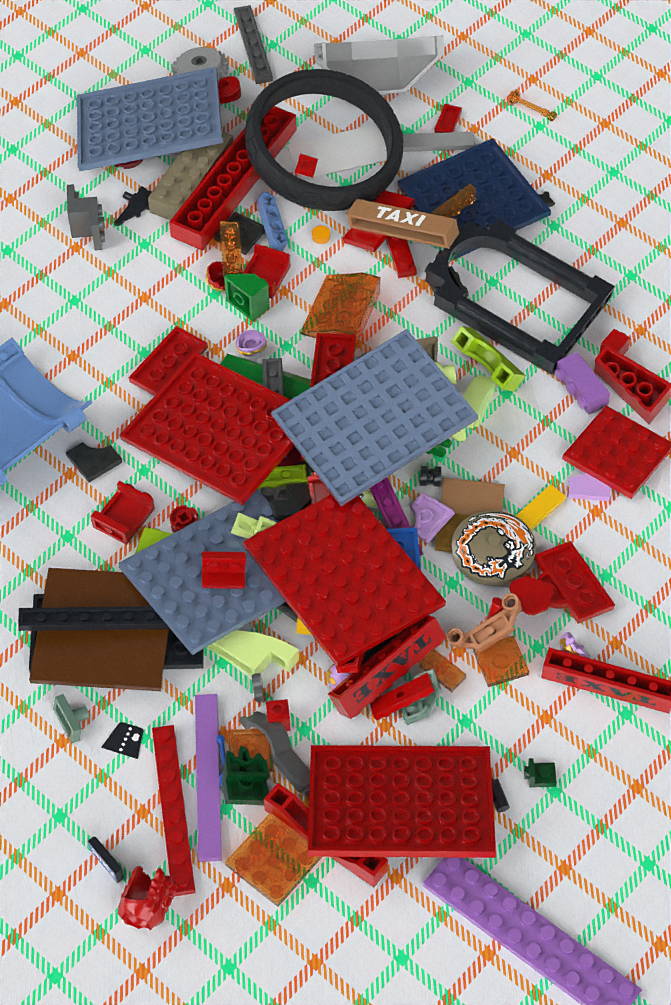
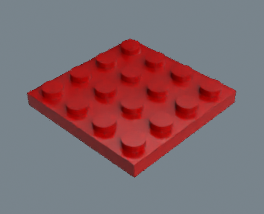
(618, 452)

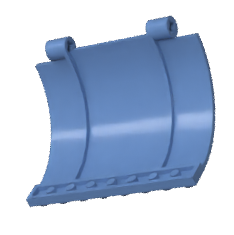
(30, 407)

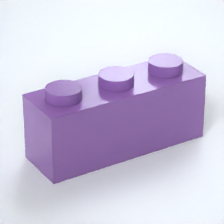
(582, 383)

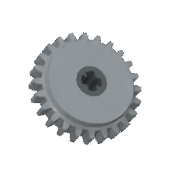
(199, 59)

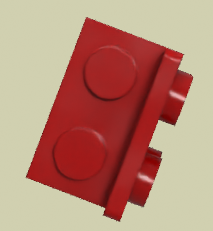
(223, 569)

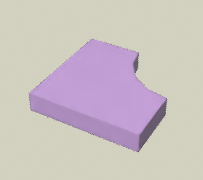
(588, 488)
(430, 516)

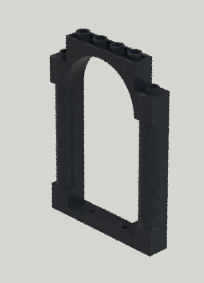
(504, 239)

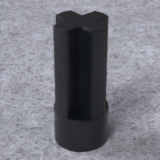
(499, 798)

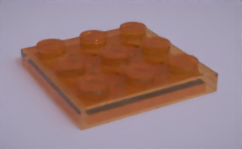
(272, 859)

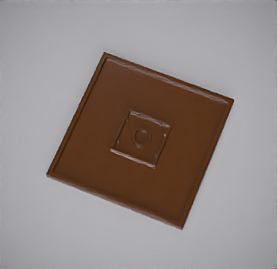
(97, 657)

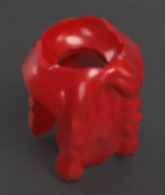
(146, 899)

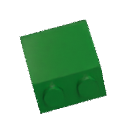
(247, 294)

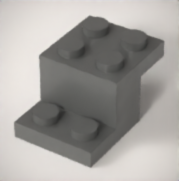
(85, 217)

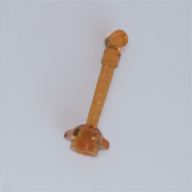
(514, 98)

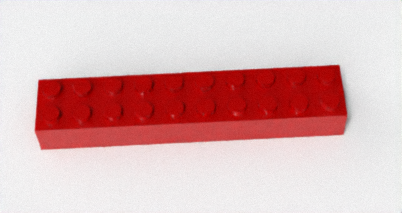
(228, 183)

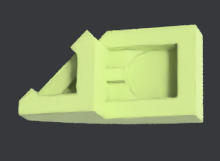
(248, 527)

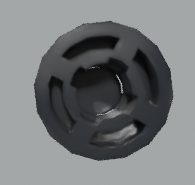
(435, 476)

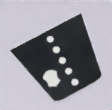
(125, 740)

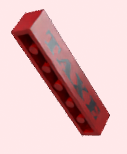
(386, 666)
(607, 680)

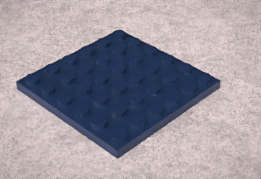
(499, 187)

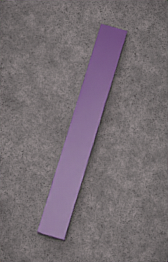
(208, 778)

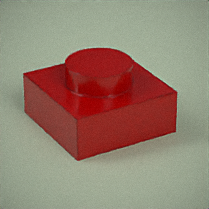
(306, 165)

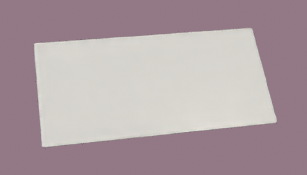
(342, 150)

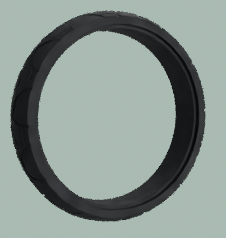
(335, 85)

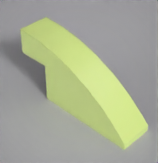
(479, 396)
(255, 651)

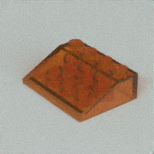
(343, 305)

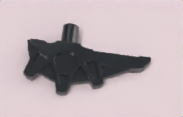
(137, 204)

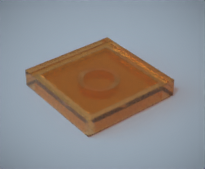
(501, 662)

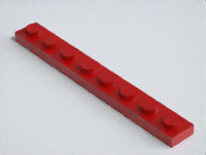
(173, 809)

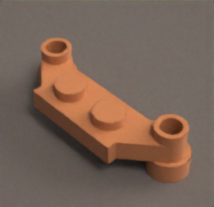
(490, 630)

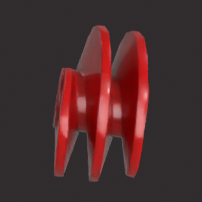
(229, 89)

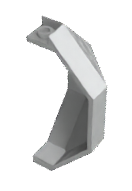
(382, 64)

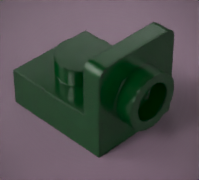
(540, 774)

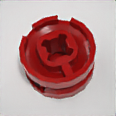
(184, 513)

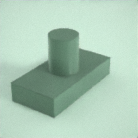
(70, 718)

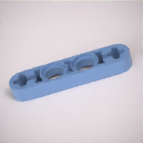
(276, 238)

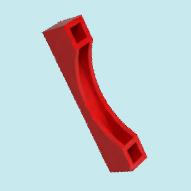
(295, 815)

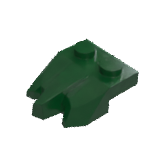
(245, 778)

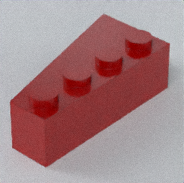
(633, 383)

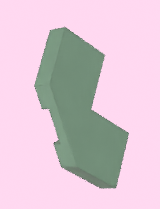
(421, 708)

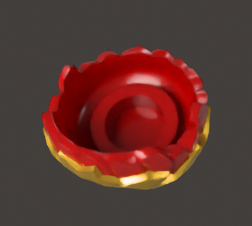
(215, 277)

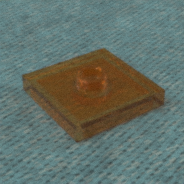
(254, 741)

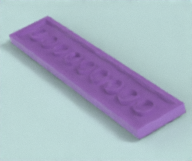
(529, 935)

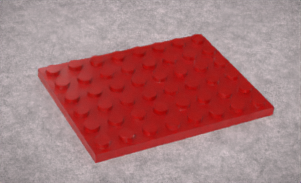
(213, 428)
(344, 576)
(401, 801)

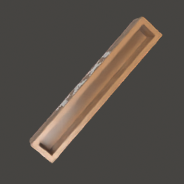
(403, 223)

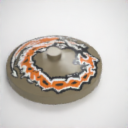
(493, 548)

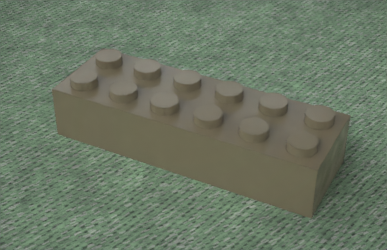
(184, 177)

